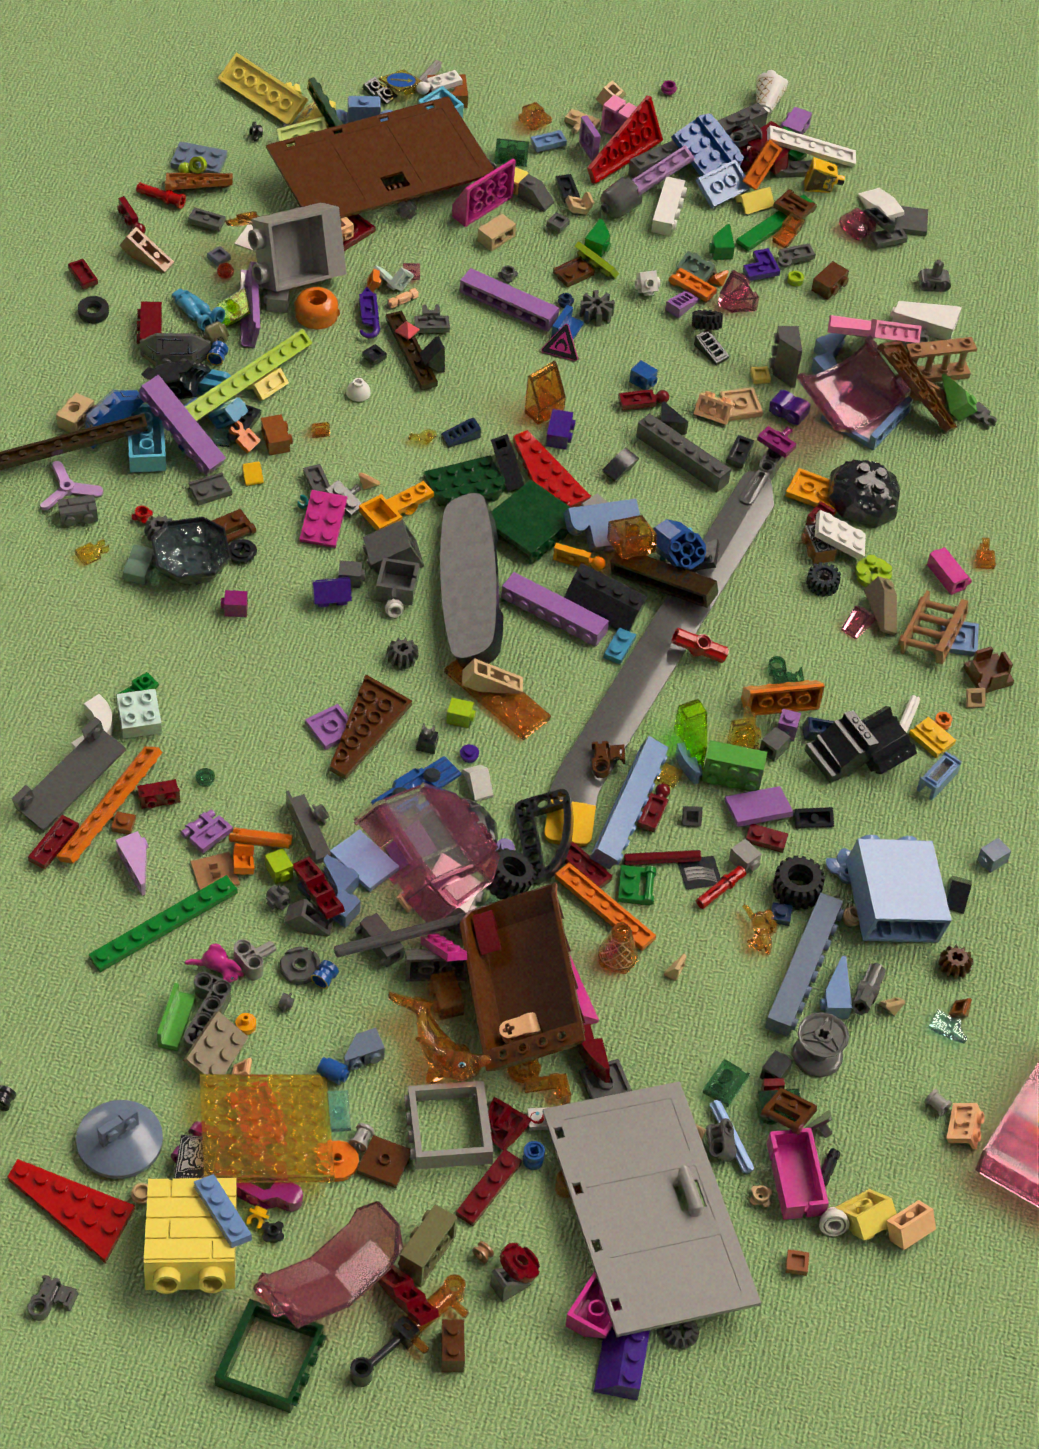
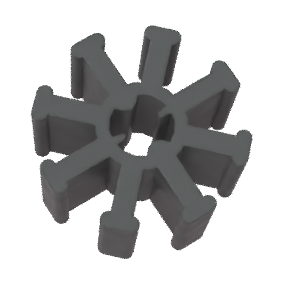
(597, 308)

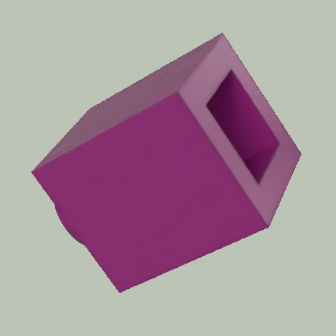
(235, 603)

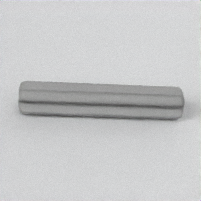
(431, 70)

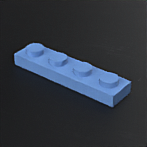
(222, 1211)

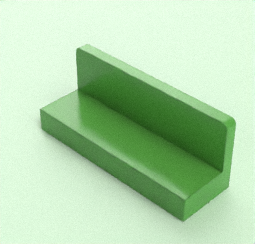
(175, 1019)

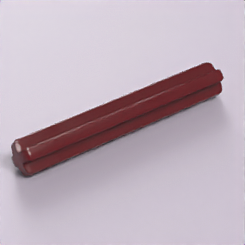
(662, 857)

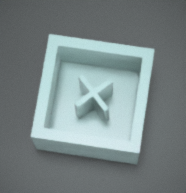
(139, 713)

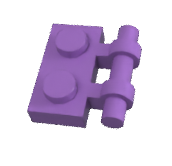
(210, 834)

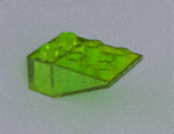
(692, 728)

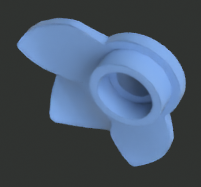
(838, 865)

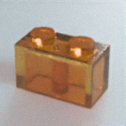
(446, 995)

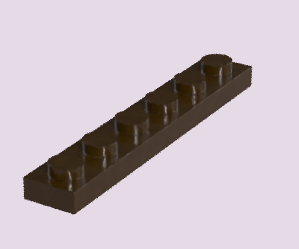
(411, 350)

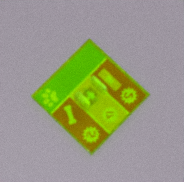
(235, 307)

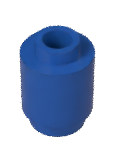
(333, 1070)

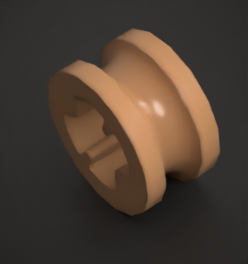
(483, 1251)

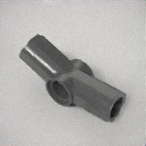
(868, 989)

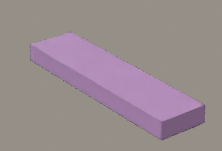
(662, 169)

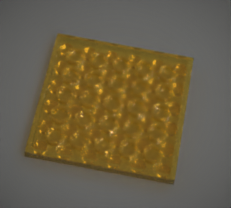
(266, 1127)

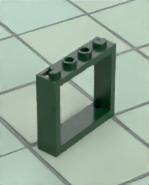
(261, 1311)

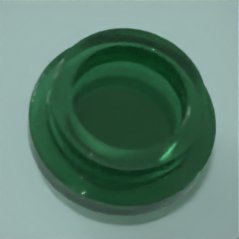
(205, 777)

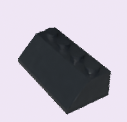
(606, 597)

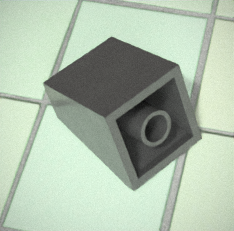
(393, 543)

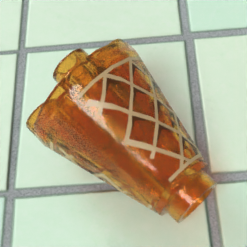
(618, 950)

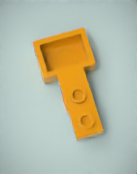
(385, 512)

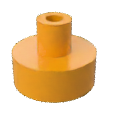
(246, 1023)

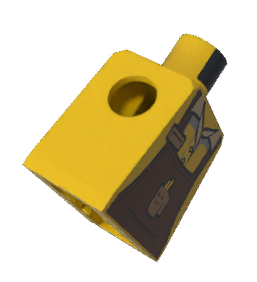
(822, 176)

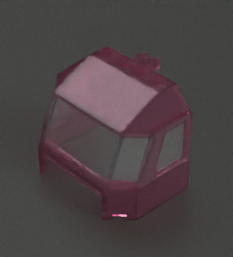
(441, 841)

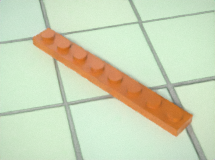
(109, 804)

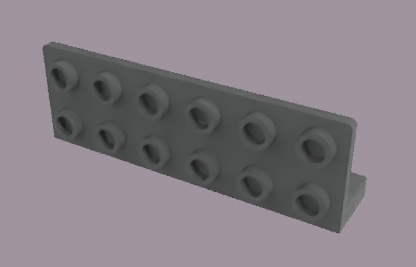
(69, 777)

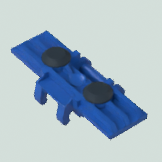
(436, 774)

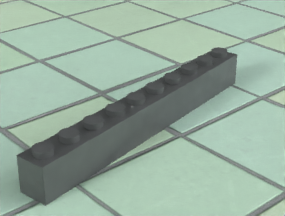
(643, 162)

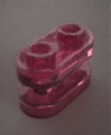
(857, 224)

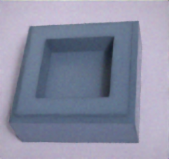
(218, 256)

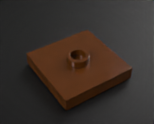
(384, 1161)

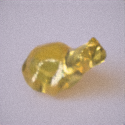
(424, 437)

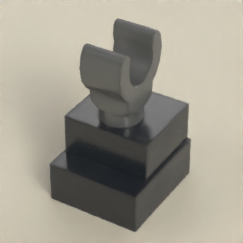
(427, 740)

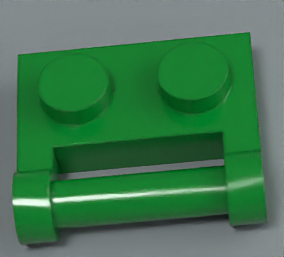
(630, 883)

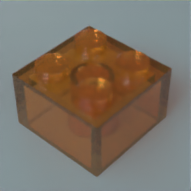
(632, 537)

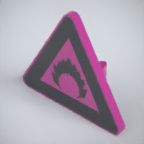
(561, 344)

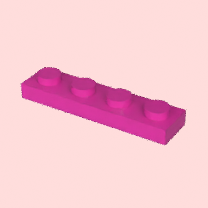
(443, 947)

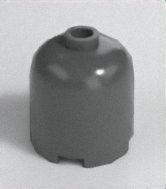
(620, 198)

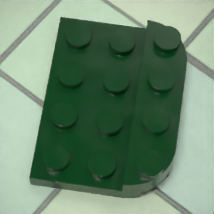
(465, 478)

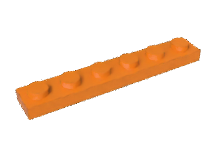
(603, 904)

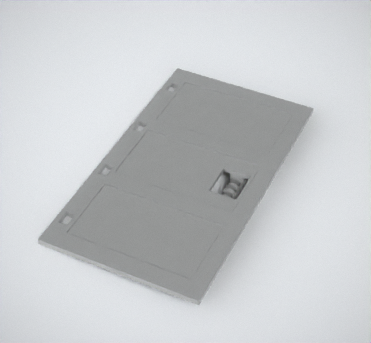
(652, 1255)

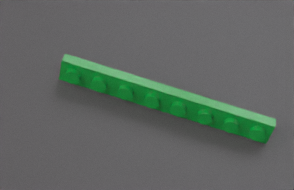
(163, 923)

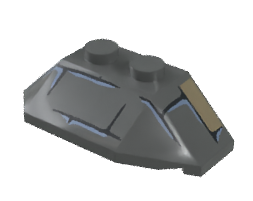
(174, 347)

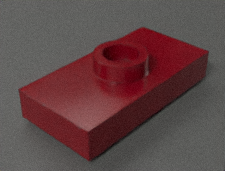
(82, 273)

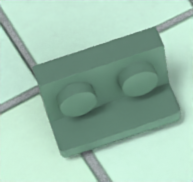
(697, 266)

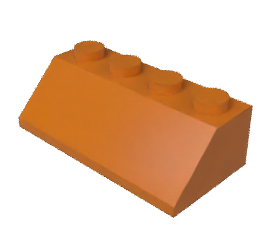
(788, 696)

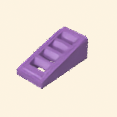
(681, 308)

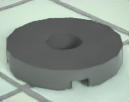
(299, 975)

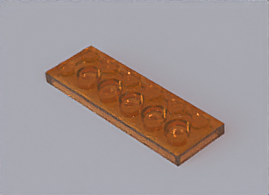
(514, 710)

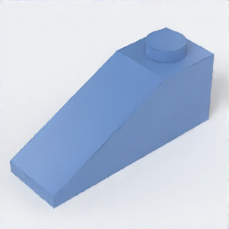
(837, 995)

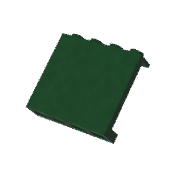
(531, 520)

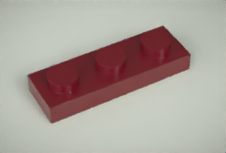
(53, 842)
(587, 866)

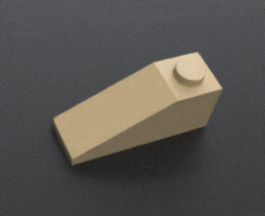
(489, 678)

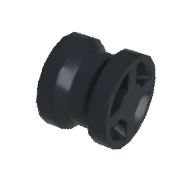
(6, 1096)

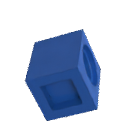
(643, 375)

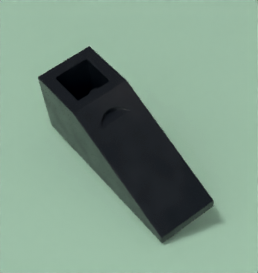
(507, 462)

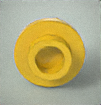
(260, 1214)

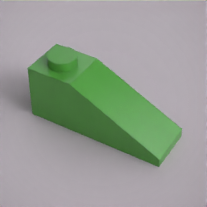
(959, 400)

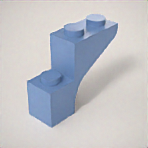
(827, 349)
(344, 882)

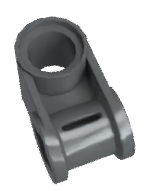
(721, 1140)

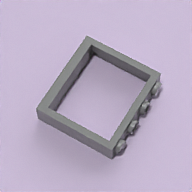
(450, 1157)

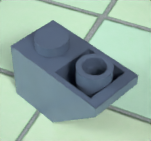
(364, 1049)

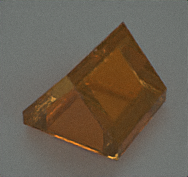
(320, 429)

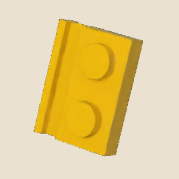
(932, 737)

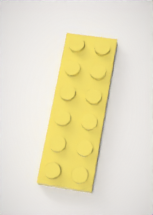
(262, 89)

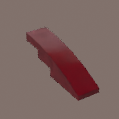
(318, 888)
(408, 1297)

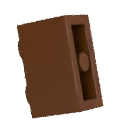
(830, 280)
(452, 1345)

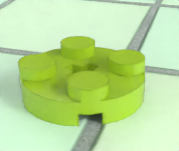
(869, 564)

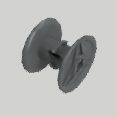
(820, 1044)

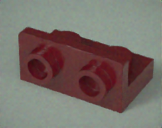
(158, 794)

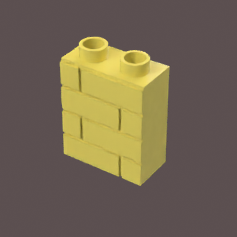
(184, 1241)

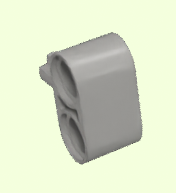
(252, 957)

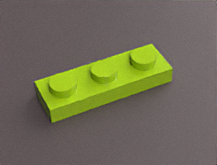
(596, 261)

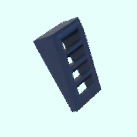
(472, 429)
(814, 727)

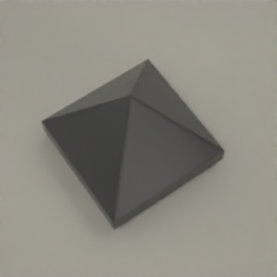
(692, 816)

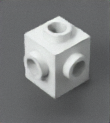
(643, 278)

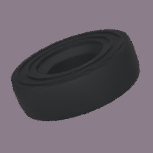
(93, 301)

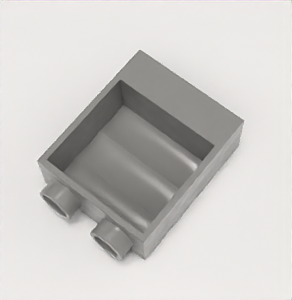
(297, 247)

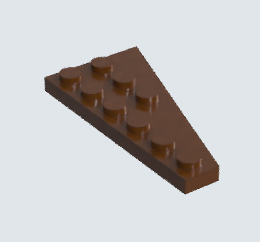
(910, 373)
(370, 720)

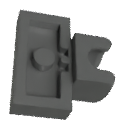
(432, 321)

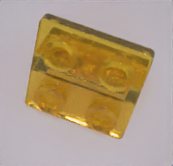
(744, 731)

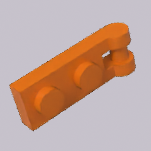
(693, 284)

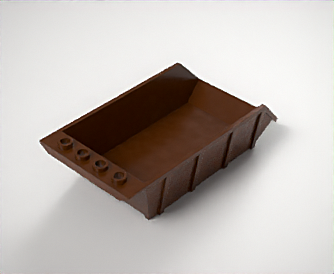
(524, 977)

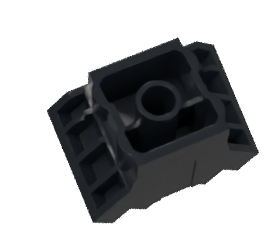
(180, 377)
(893, 741)
(842, 747)

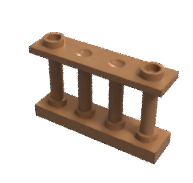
(930, 349)
(946, 637)

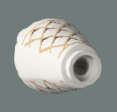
(770, 89)

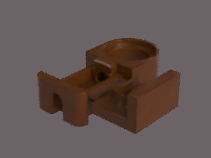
(606, 753)

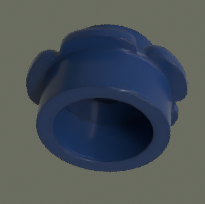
(565, 299)

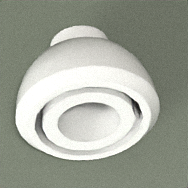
(358, 390)
(834, 1222)

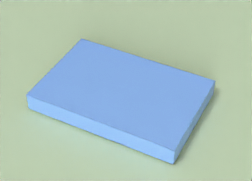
(366, 859)

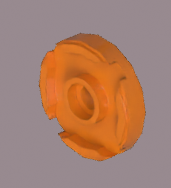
(349, 1160)

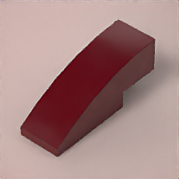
(594, 1054)

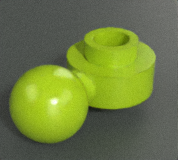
(193, 165)

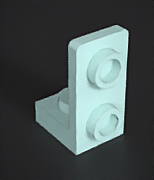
(400, 279)

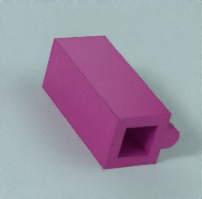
(948, 571)

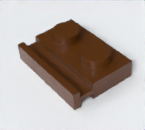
(573, 271)

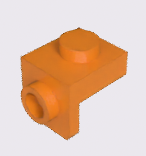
(243, 859)

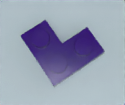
(763, 268)

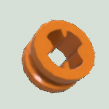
(944, 716)

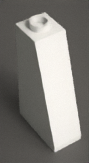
(936, 319)

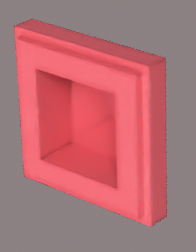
(407, 330)

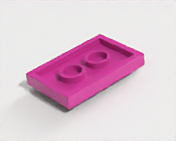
(323, 519)

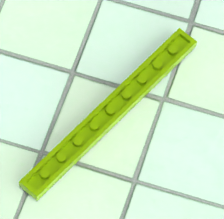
(248, 375)

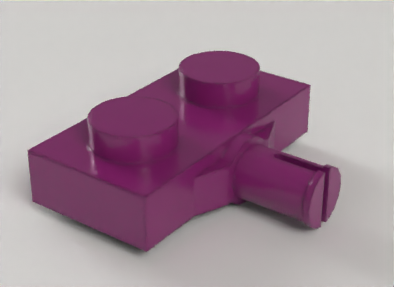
(777, 440)

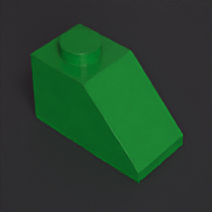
(598, 239)
(722, 244)

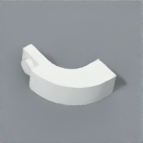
(100, 709)

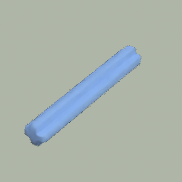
(741, 1154)

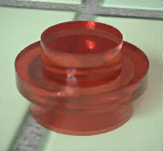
(225, 270)

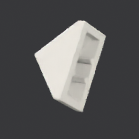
(478, 782)

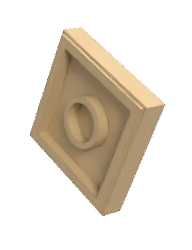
(745, 403)

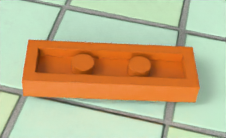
(762, 164)

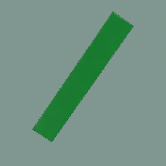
(764, 229)

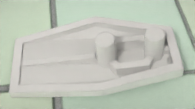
(883, 201)

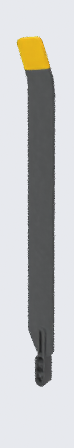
(655, 655)

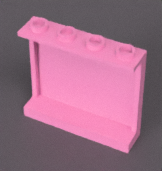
(876, 328)

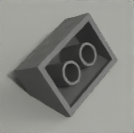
(786, 354)
(423, 963)

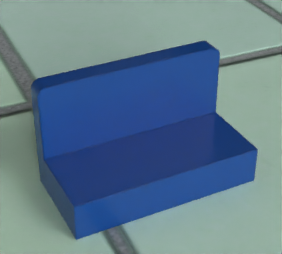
(566, 318)

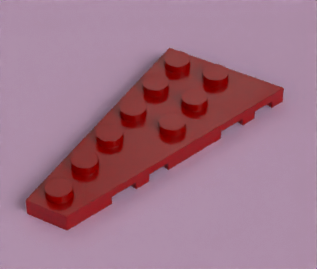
(632, 139)
(547, 471)
(80, 1210)

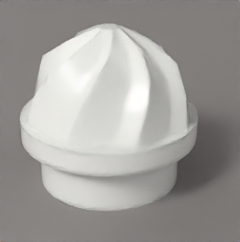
(394, 608)

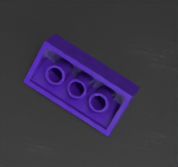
(621, 1364)

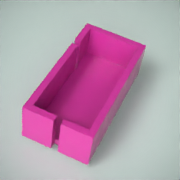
(797, 1174)

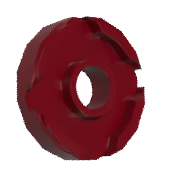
(509, 1260)

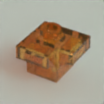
(534, 116)

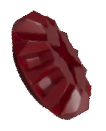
(752, 154)

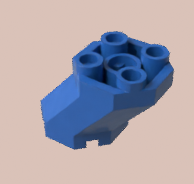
(679, 544)

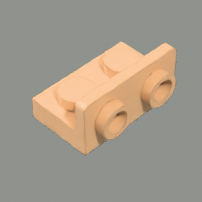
(713, 407)
(965, 1124)

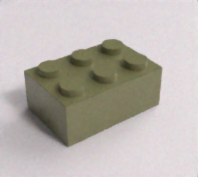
(427, 1244)

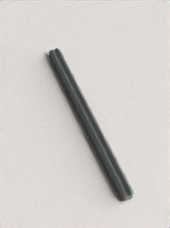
(398, 935)

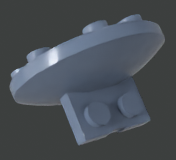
(119, 1139)

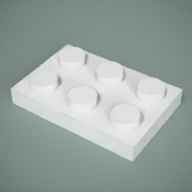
(840, 535)

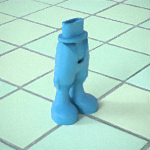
(197, 309)

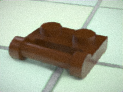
(793, 203)
(233, 522)
(792, 1106)

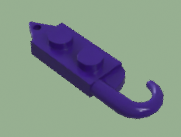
(369, 312)

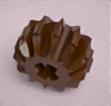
(955, 961)

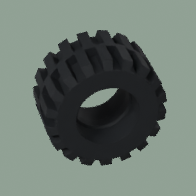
(802, 870)
(512, 876)

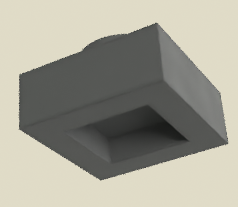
(557, 222)

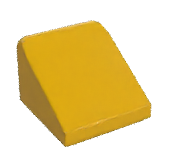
(252, 473)

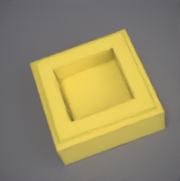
(760, 375)

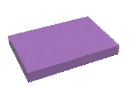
(758, 806)

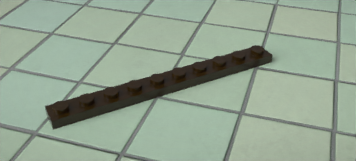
(73, 441)

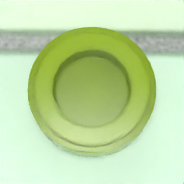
(795, 278)

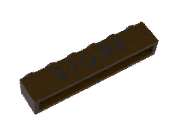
(666, 578)

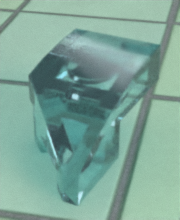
(947, 1027)

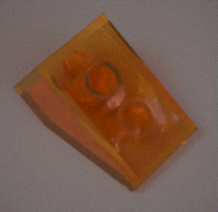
(544, 393)

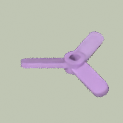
(68, 487)

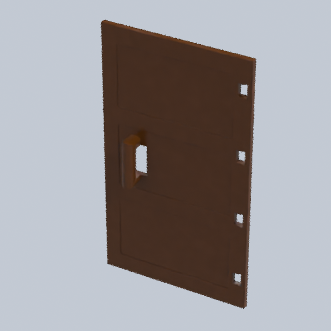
(346, 168)

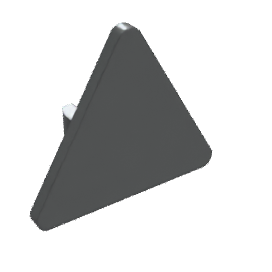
(821, 1122)

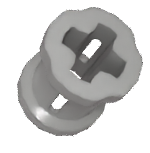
(939, 1103)
(361, 1136)

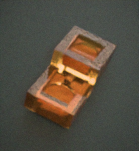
(790, 228)

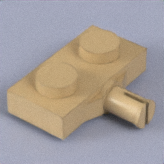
(574, 119)

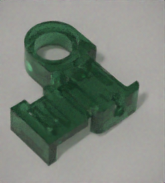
(779, 674)

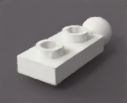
(447, 80)

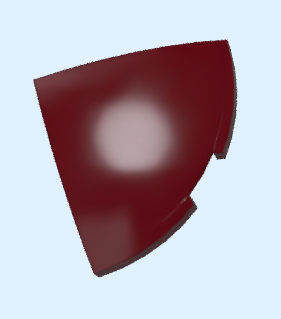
(506, 1123)

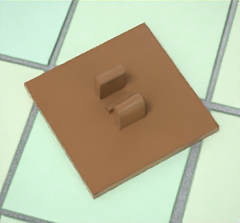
(213, 868)

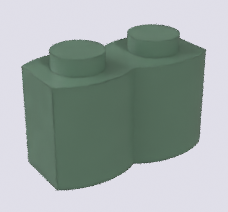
(139, 565)

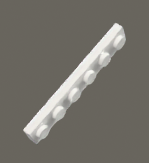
(811, 146)

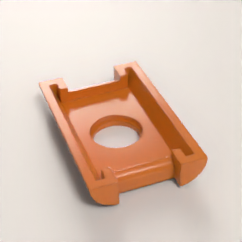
(261, 838)

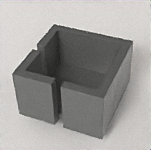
(397, 580)

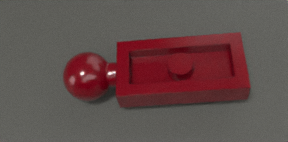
(129, 215)
(642, 399)
(654, 808)

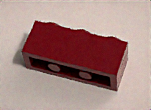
(150, 319)

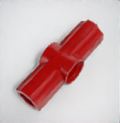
(700, 645)

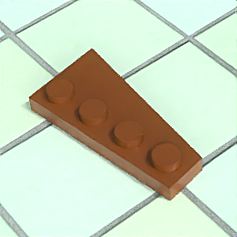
(197, 180)

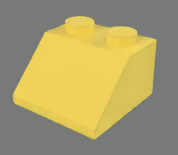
(868, 1213)

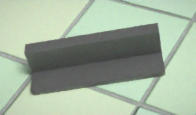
(307, 827)

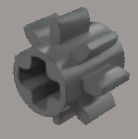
(407, 209)
(278, 897)

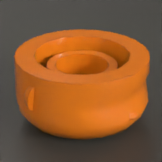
(316, 308)

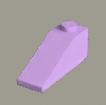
(134, 857)

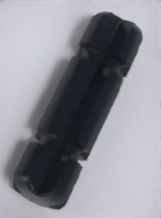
(830, 1164)

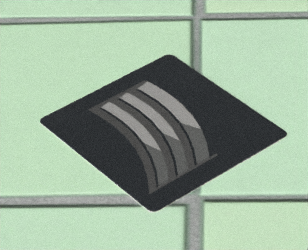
(700, 873)

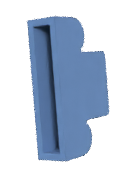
(360, 108)
(595, 520)

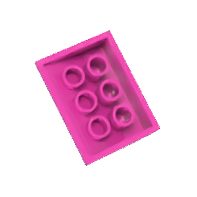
(485, 194)

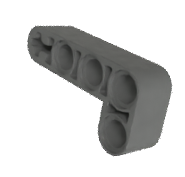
(212, 999)

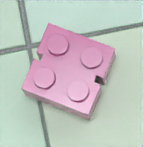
(615, 113)

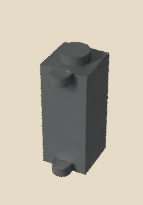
(373, 926)

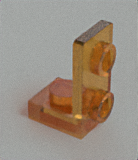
(554, 1081)

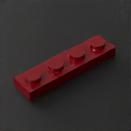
(488, 1187)

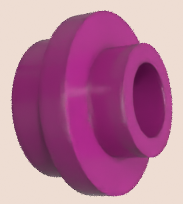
(668, 87)

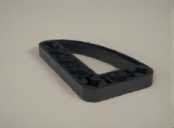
(533, 811)

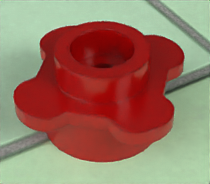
(142, 514)

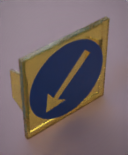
(401, 81)

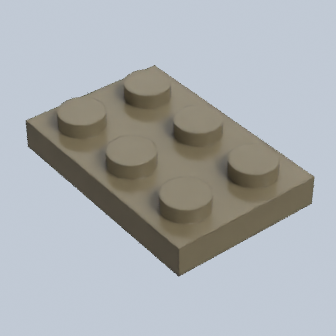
(215, 1046)

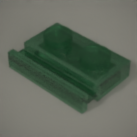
(726, 1082)

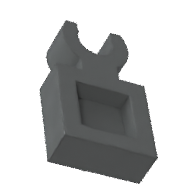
(983, 415)

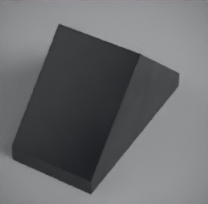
(434, 355)
(673, 419)
(958, 894)

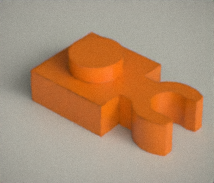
(246, 439)

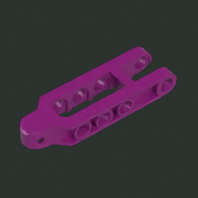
(277, 1196)

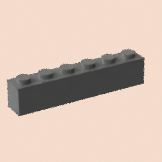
(683, 452)

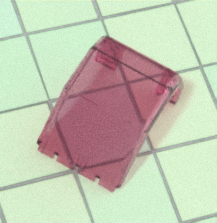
(856, 389)

